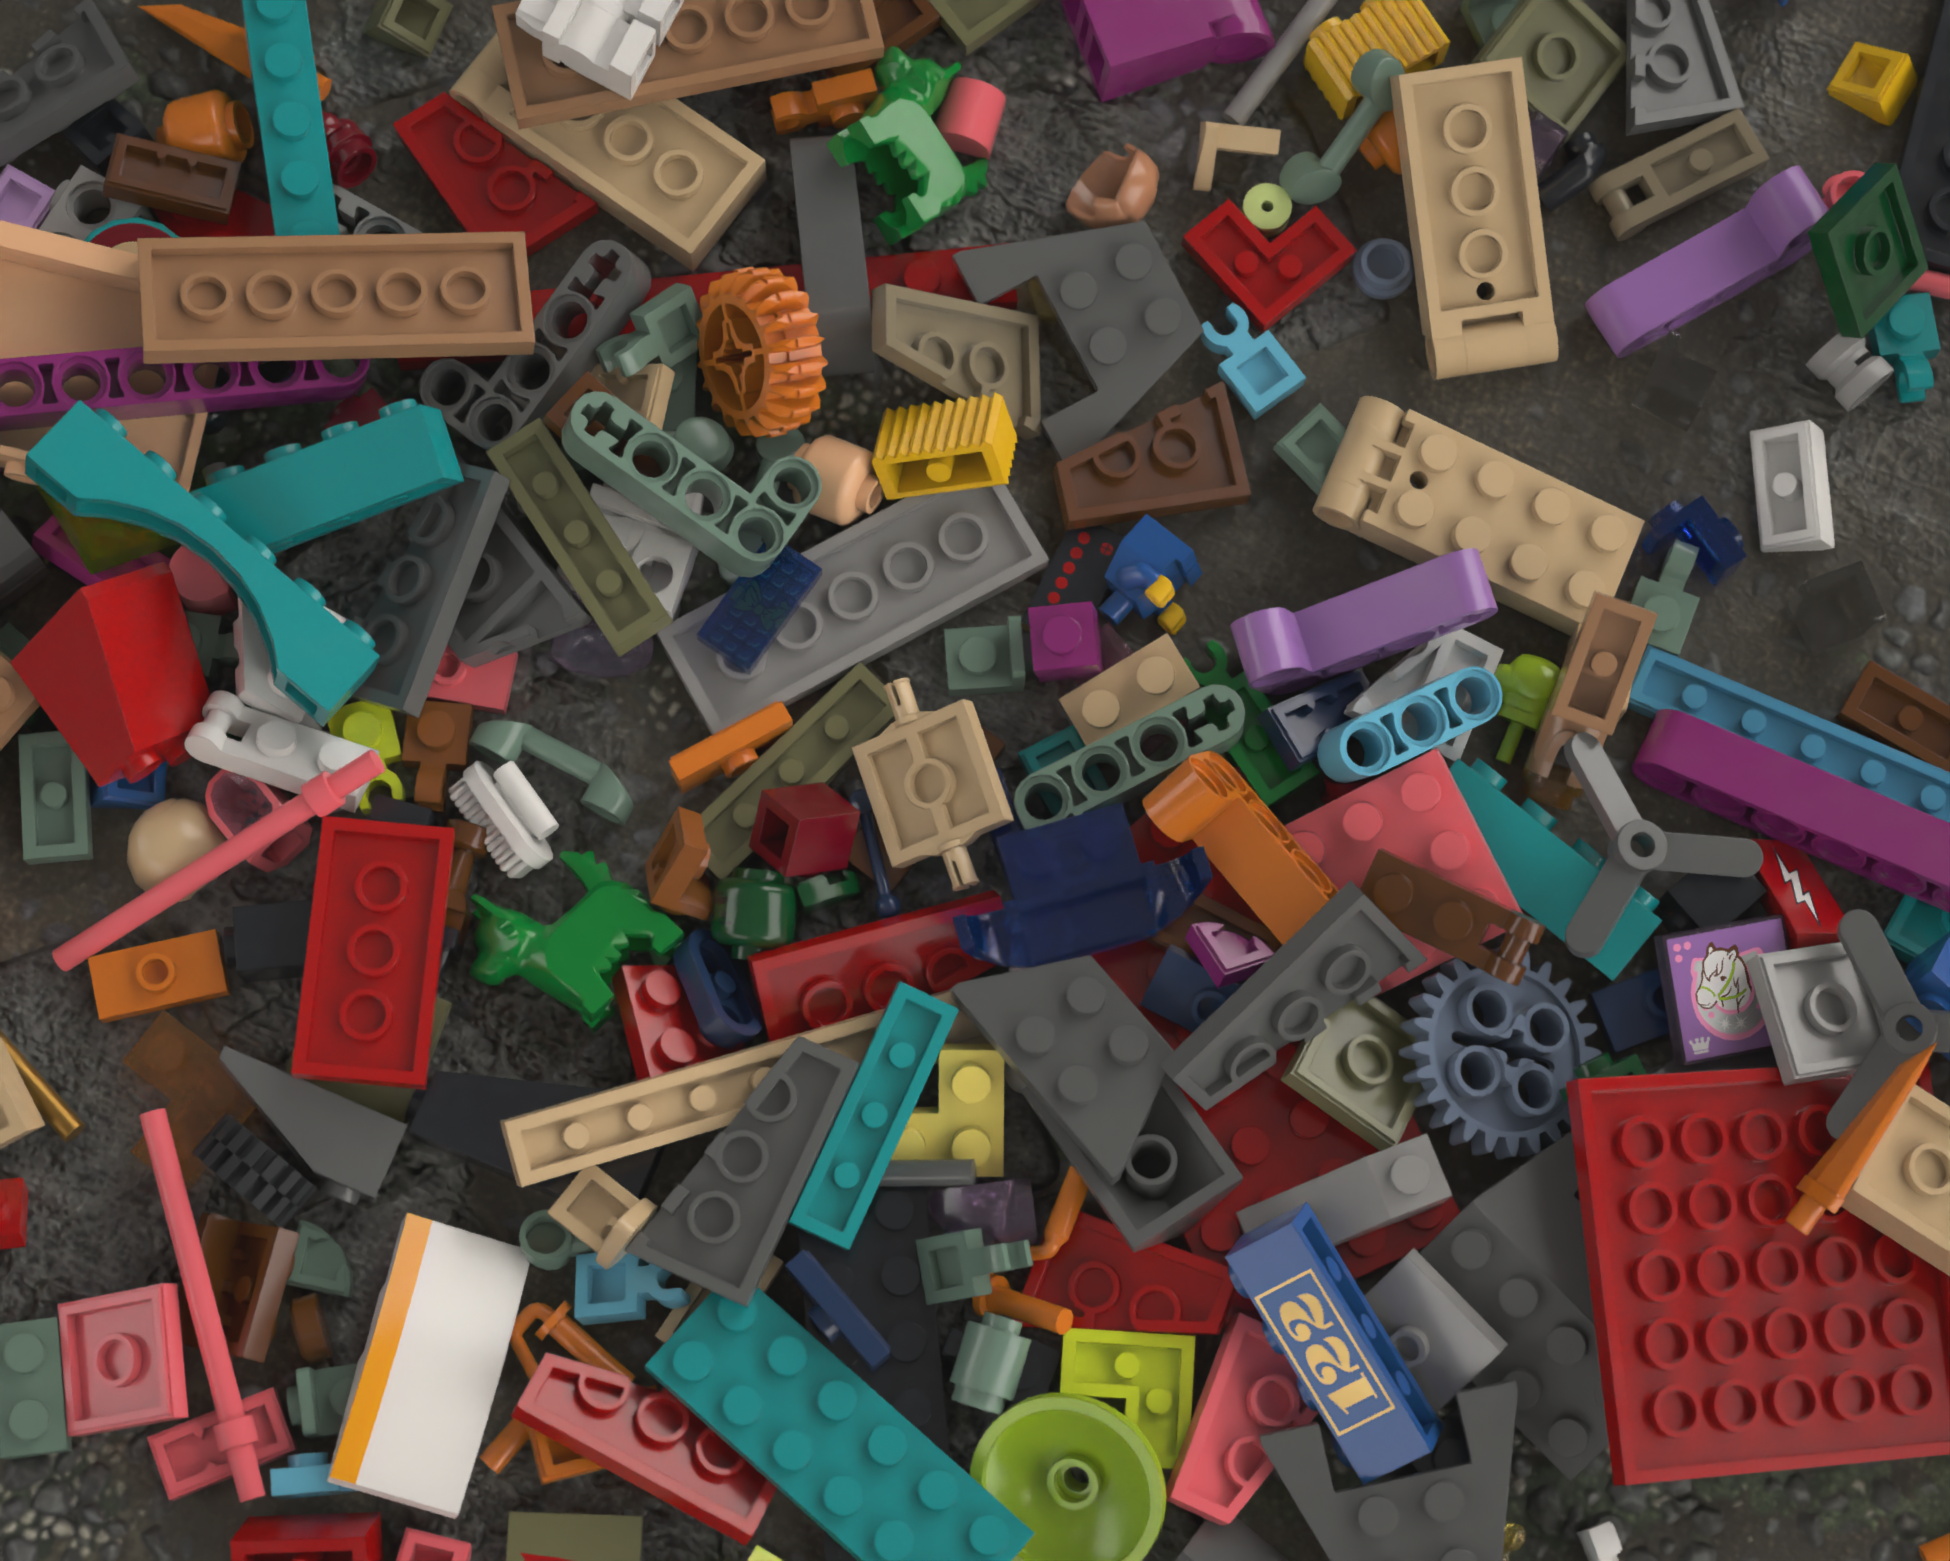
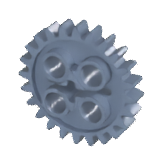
(1492, 1107)

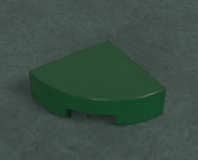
(822, 893)

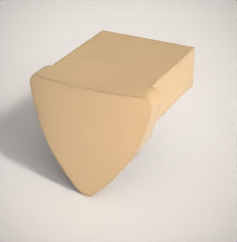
(1230, 139)
(602, 1214)

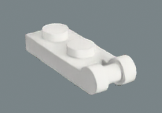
(271, 746)

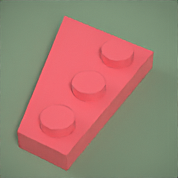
(1244, 1396)

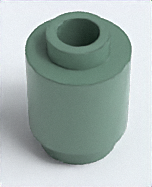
(989, 1363)

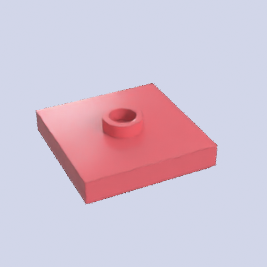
(122, 1360)

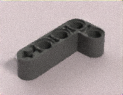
(833, 255)
(569, 358)

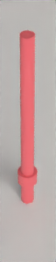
(318, 797)
(235, 1430)

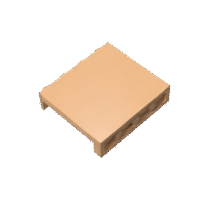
(80, 299)

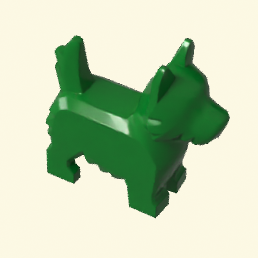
(906, 147)
(579, 950)

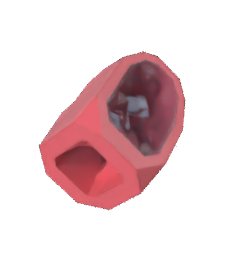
(239, 802)

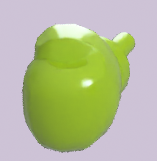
(1525, 691)

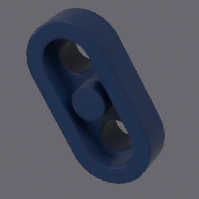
(717, 991)

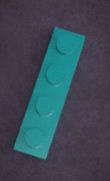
(873, 1115)

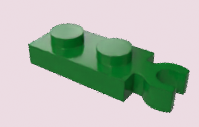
(1254, 752)

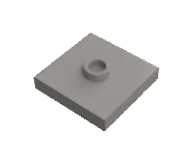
(1814, 1012)
(1433, 1328)

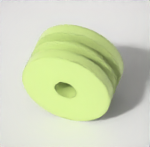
(1272, 198)

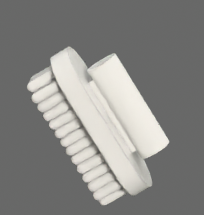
(510, 813)

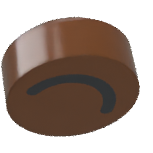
(311, 1328)

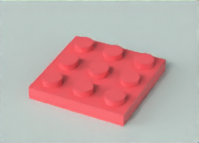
(1415, 816)

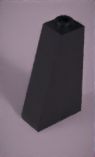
(464, 1117)

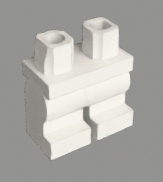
(601, 38)
(657, 550)

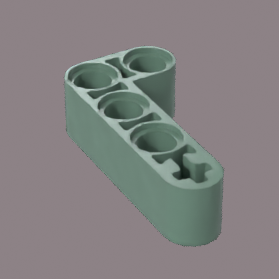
(685, 474)
(1124, 753)

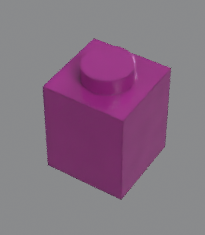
(1065, 641)

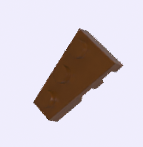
(1162, 468)

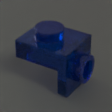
(1699, 526)

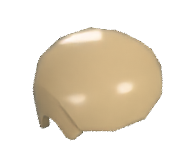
(170, 839)

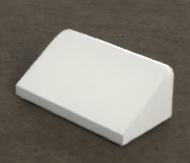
(1792, 488)

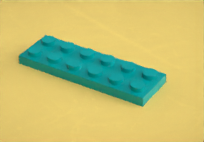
(829, 1438)

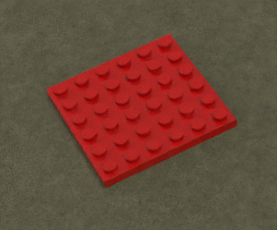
(1720, 1320)

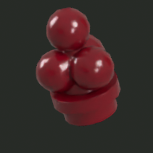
(348, 151)

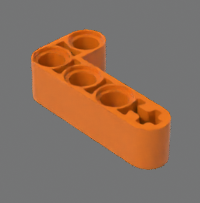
(1243, 840)

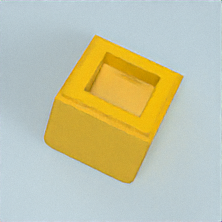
(1874, 82)

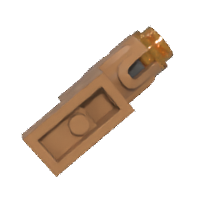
(1587, 694)

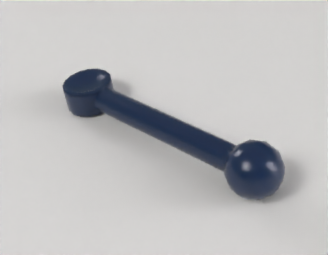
(887, 904)

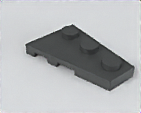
(1675, 66)

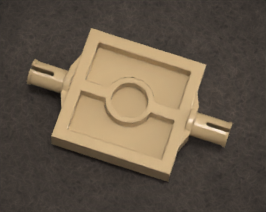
(932, 783)

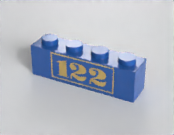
(1333, 1344)

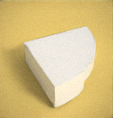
(1600, 1542)

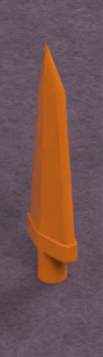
(216, 37)
(1842, 1163)

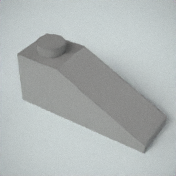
(1363, 1193)

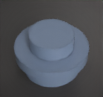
(1383, 268)

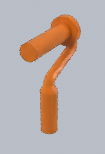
(1056, 1233)
(571, 1338)

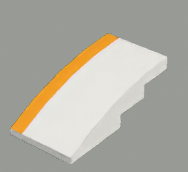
(430, 1366)

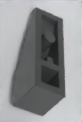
(325, 1131)

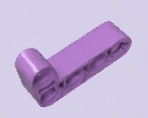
(1710, 265)
(1375, 621)

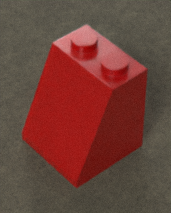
(119, 674)

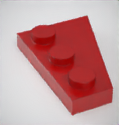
(486, 178)
(1130, 1290)

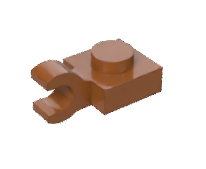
(437, 745)

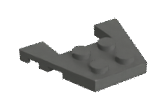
(1114, 307)
(1416, 1516)

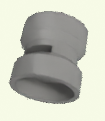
(1850, 369)

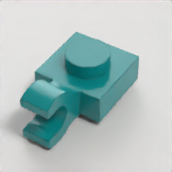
(1908, 339)

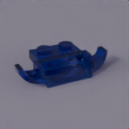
(1080, 893)

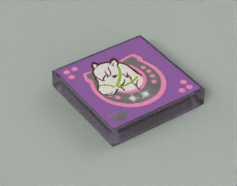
(1710, 988)

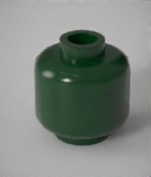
(754, 912)

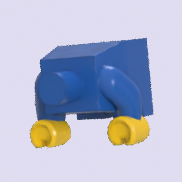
(1147, 573)

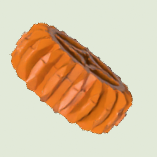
(760, 352)

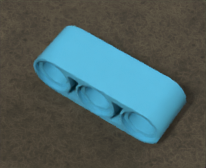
(1437, 719)

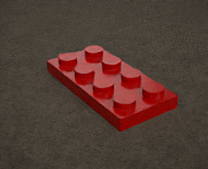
(373, 953)

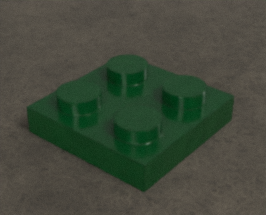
(1868, 250)

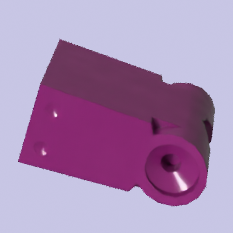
(1152, 41)

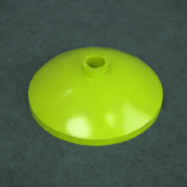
(1028, 1469)

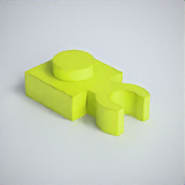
(376, 729)

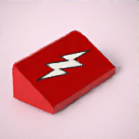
(1798, 894)

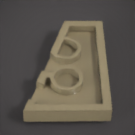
(962, 348)

